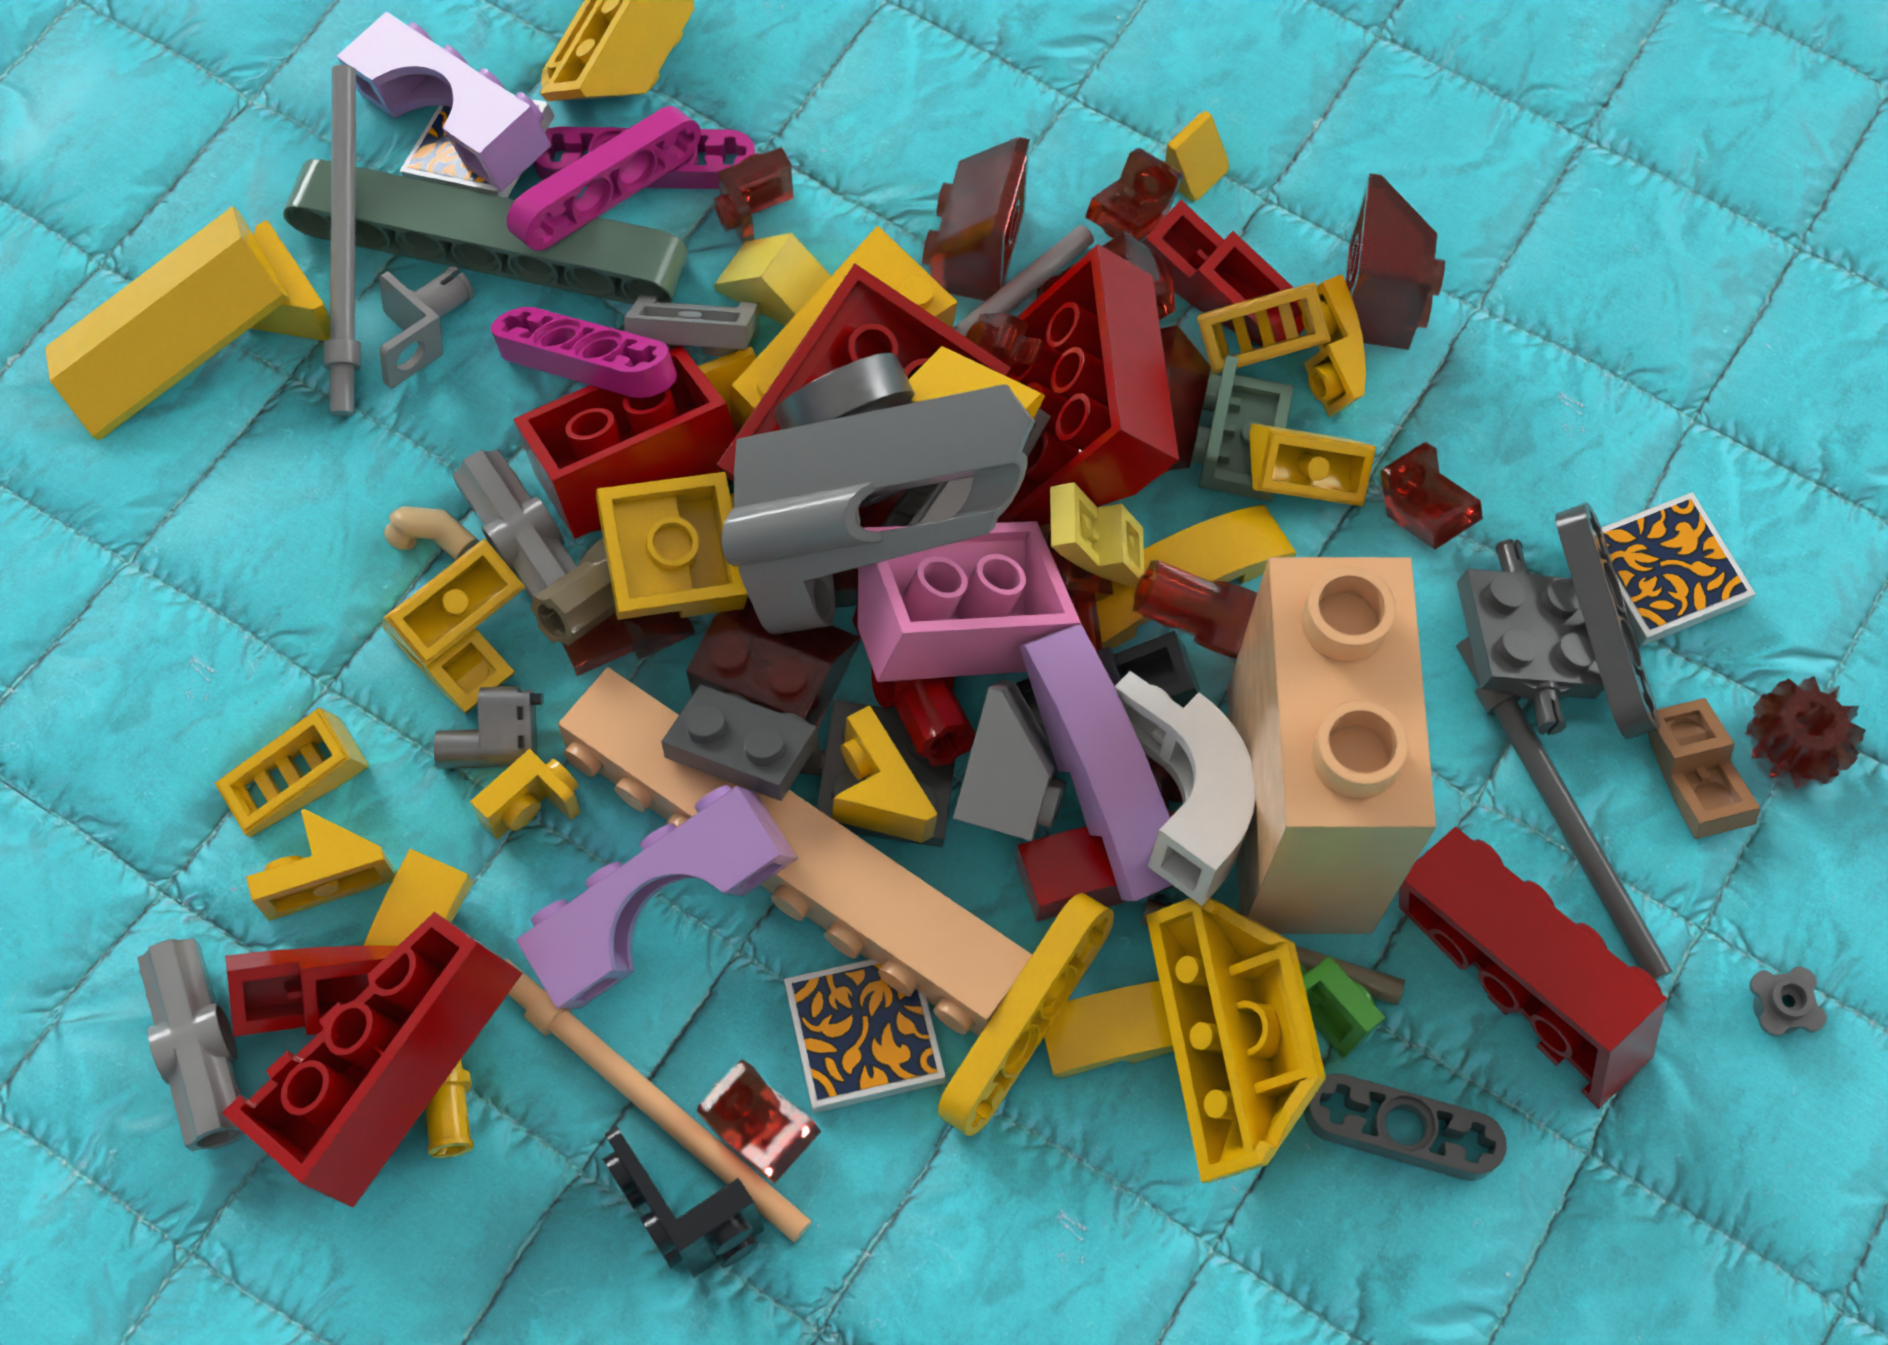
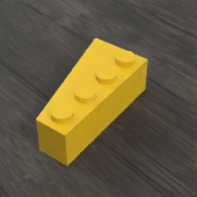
(879, 257)

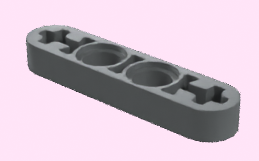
(1607, 621)

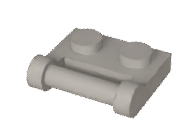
(713, 328)

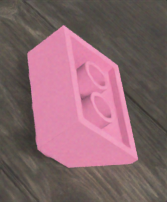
(962, 605)

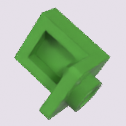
(1340, 1006)

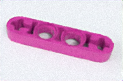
(690, 175)
(552, 208)
(584, 352)

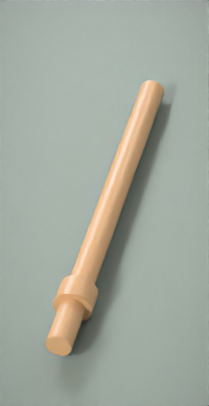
(655, 1104)

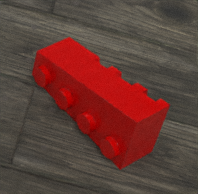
(1536, 962)
(378, 1061)

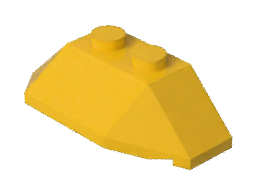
(614, 48)
(1235, 1032)

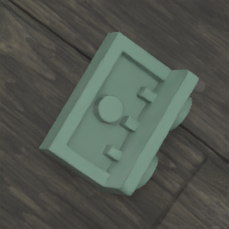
(1226, 445)

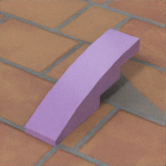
(1101, 752)

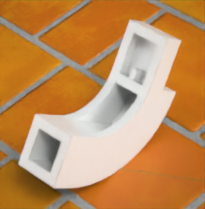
(1214, 780)

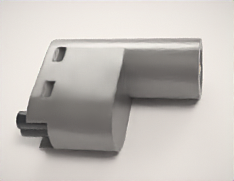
(504, 731)

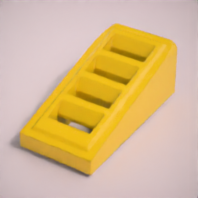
(1215, 339)
(303, 789)

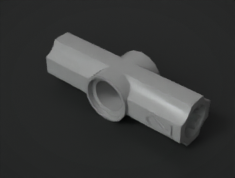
(513, 522)
(191, 1042)

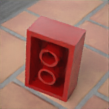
(619, 440)

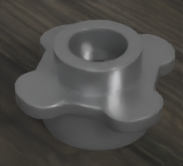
(1773, 1014)

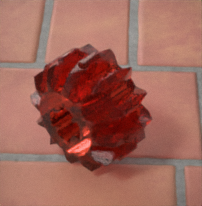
(1805, 732)

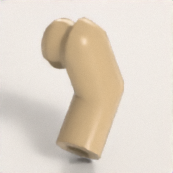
(428, 523)

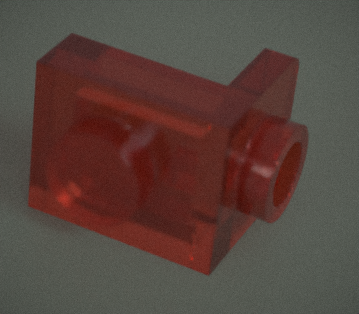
(752, 187)
(1136, 199)
(1427, 500)
(757, 1121)

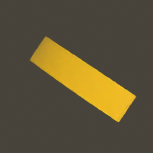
(1213, 549)

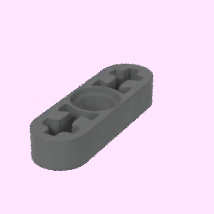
(1458, 1121)

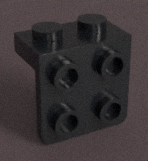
(709, 1233)

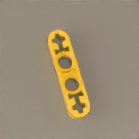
(1025, 1014)

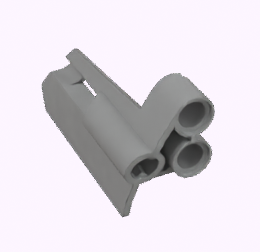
(804, 486)

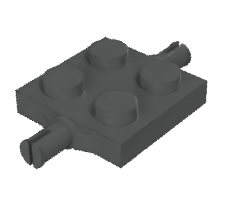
(1528, 636)

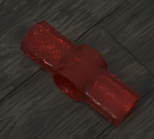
(1207, 610)

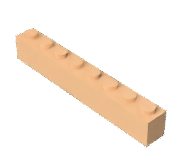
(836, 882)

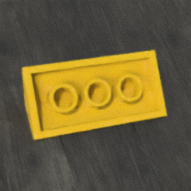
(164, 324)

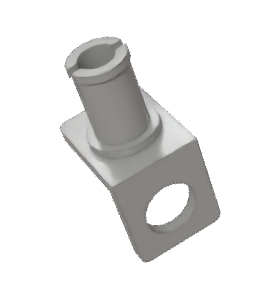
(419, 317)

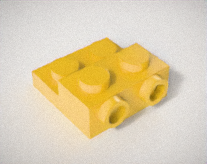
(668, 547)

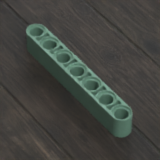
(472, 234)

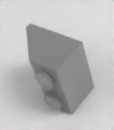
(1010, 769)

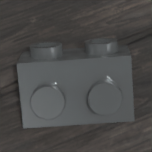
(742, 742)

